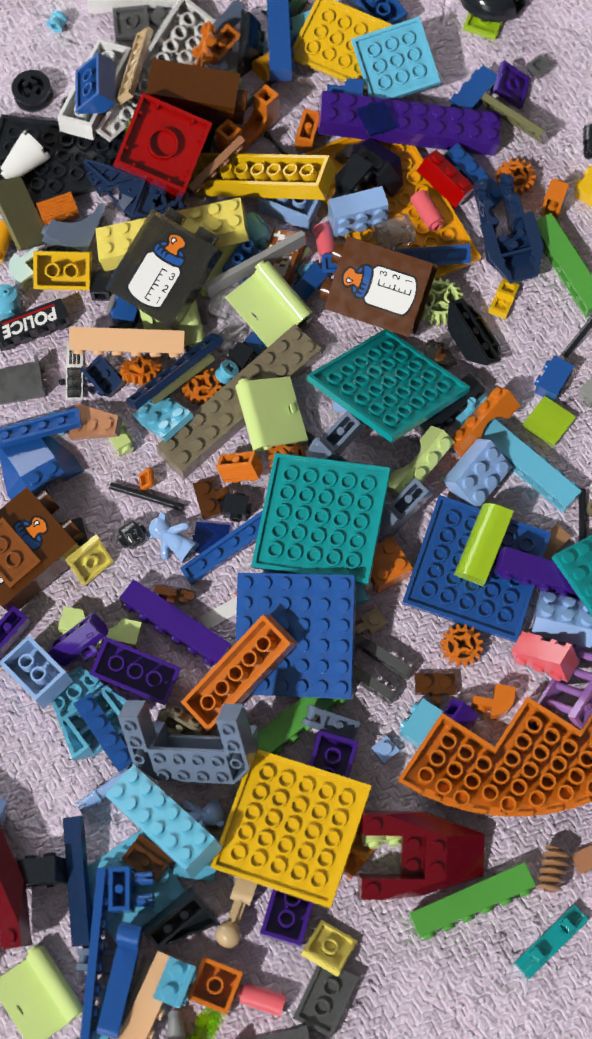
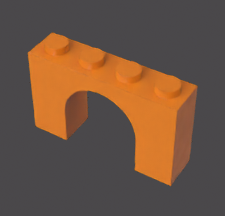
(263, 117)

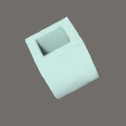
(22, 270)

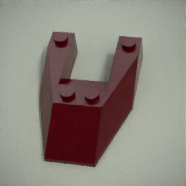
(432, 854)
(14, 910)

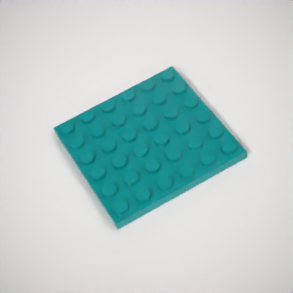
(388, 384)
(321, 517)

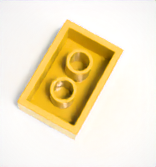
(62, 270)

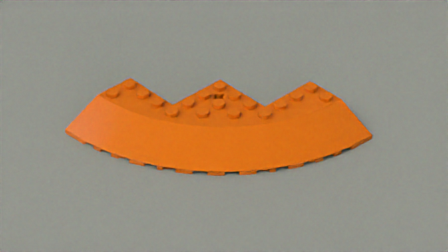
(519, 777)

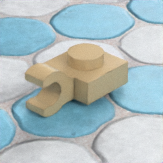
(371, 622)

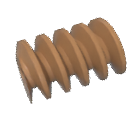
(552, 869)

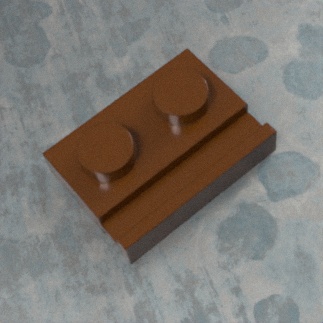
(147, 857)

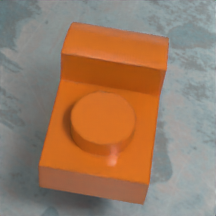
(499, 704)

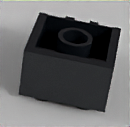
(353, 176)

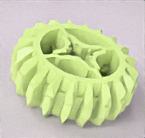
(439, 309)

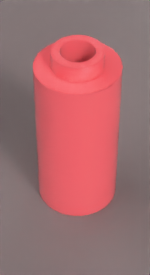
(427, 210)
(324, 238)
(262, 998)

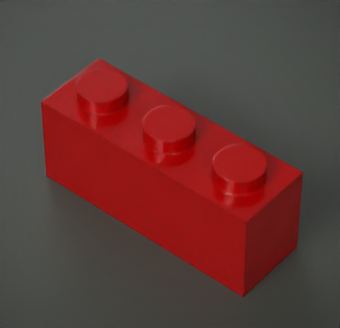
(445, 178)

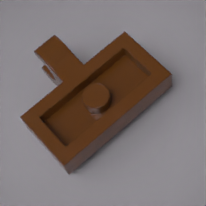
(208, 498)
(171, 593)
(435, 685)

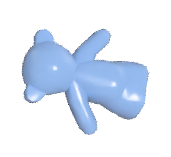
(171, 538)
(210, 815)

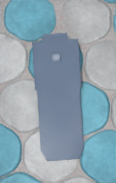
(231, 16)

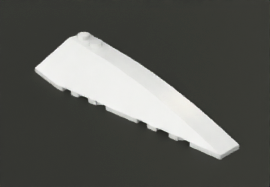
(172, 43)

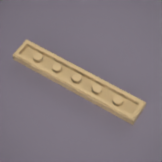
(134, 65)

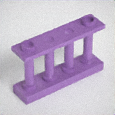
(582, 709)

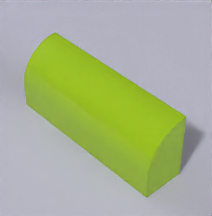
(483, 543)

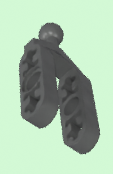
(387, 660)

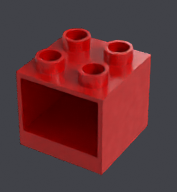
(162, 145)

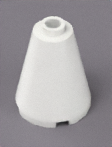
(23, 157)

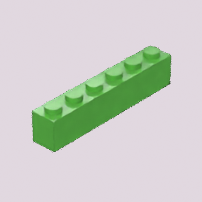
(566, 262)
(289, 726)
(472, 900)

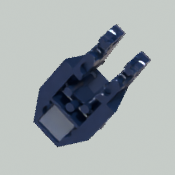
(135, 194)
(518, 253)

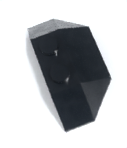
(249, 42)
(386, 164)
(472, 334)

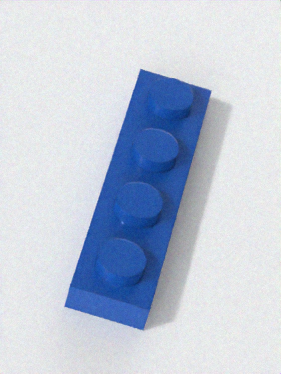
(473, 172)
(104, 732)

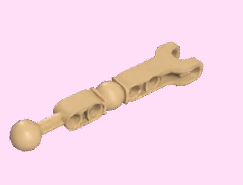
(229, 932)

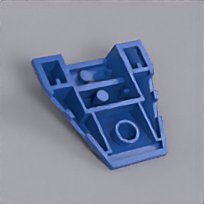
(36, 465)

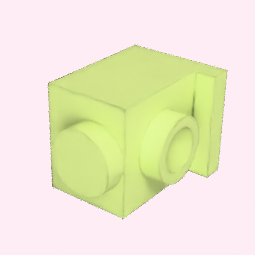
(122, 443)

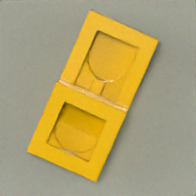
(503, 299)

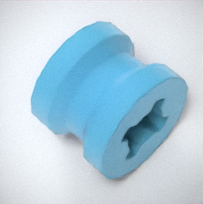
(57, 21)
(226, 371)

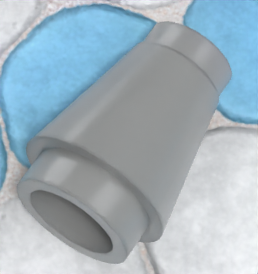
(176, 1026)

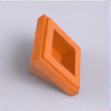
(147, 479)

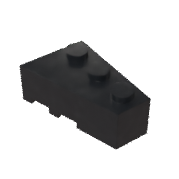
(43, 870)
(180, 919)

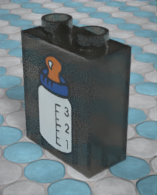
(165, 267)

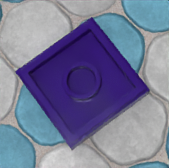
(511, 84)

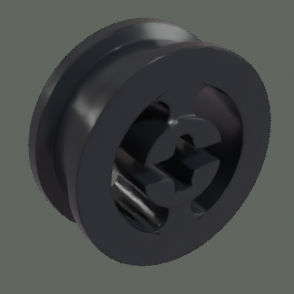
(30, 81)

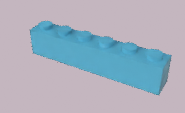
(531, 467)

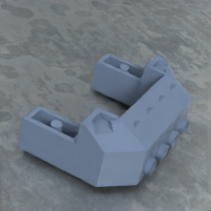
(337, 440)
(190, 757)

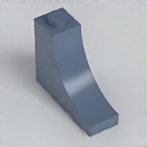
(74, 235)

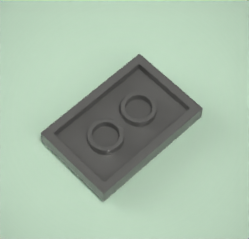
(325, 1000)

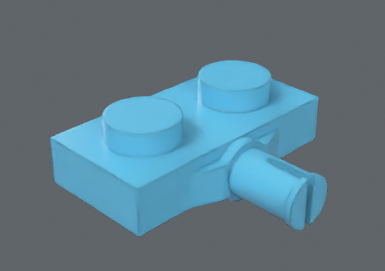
(471, 408)

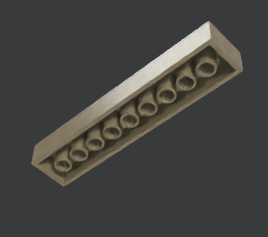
(222, 414)

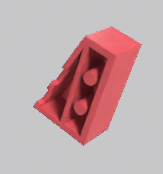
(545, 656)

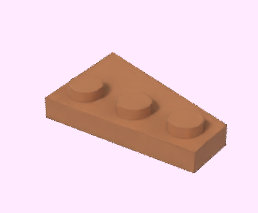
(96, 424)

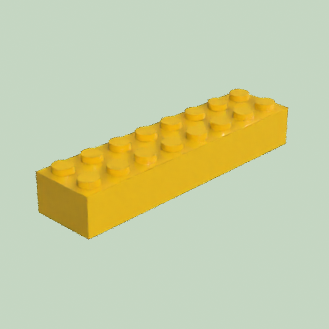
(268, 176)

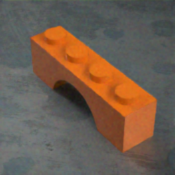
(498, 404)

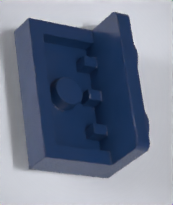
(102, 376)

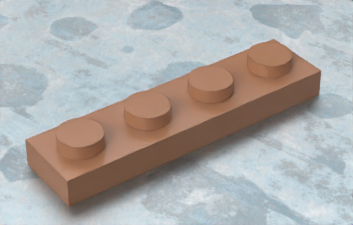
(221, 160)

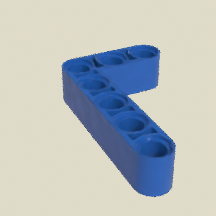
(120, 980)

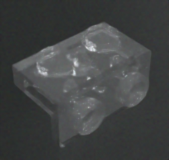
(231, 332)

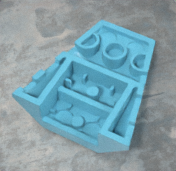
(75, 730)

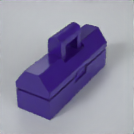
(79, 637)

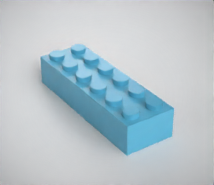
(163, 821)

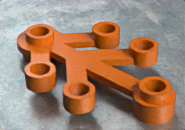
(202, 51)

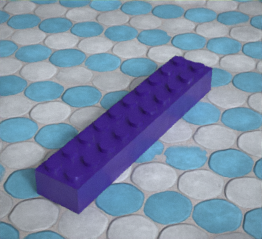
(416, 123)
(288, 915)

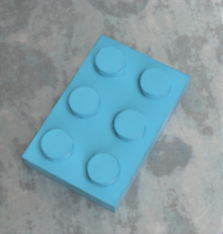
(163, 418)

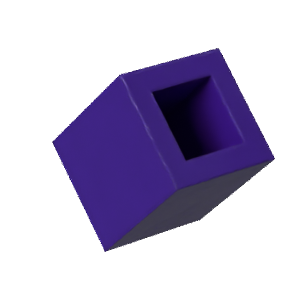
(461, 713)

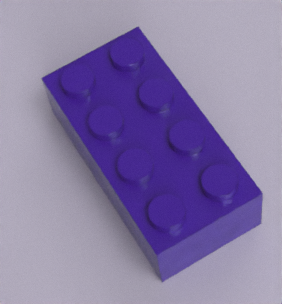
(135, 671)

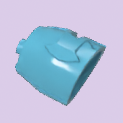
(257, 230)
(9, 301)

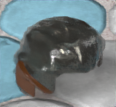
(441, 356)

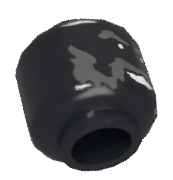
(132, 535)

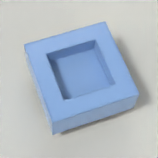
(385, 750)

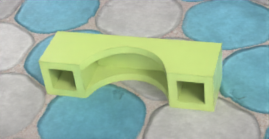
(433, 447)
(125, 632)

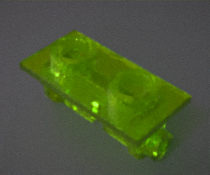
(205, 1023)

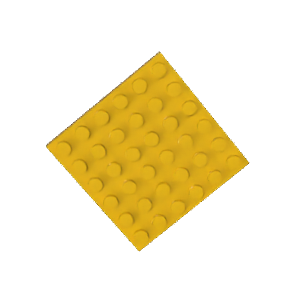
(292, 828)

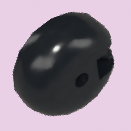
(494, 9)

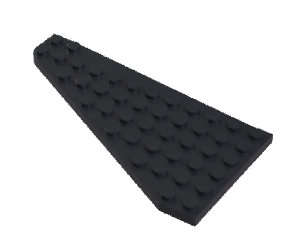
(65, 167)

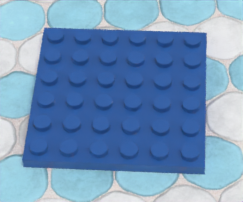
(434, 588)
(318, 616)

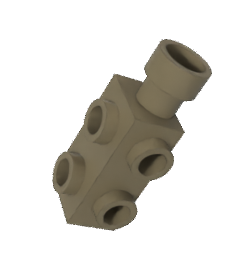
(180, 722)

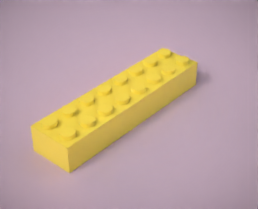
(222, 218)

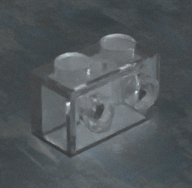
(394, 232)

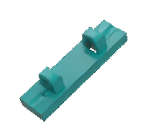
(551, 941)

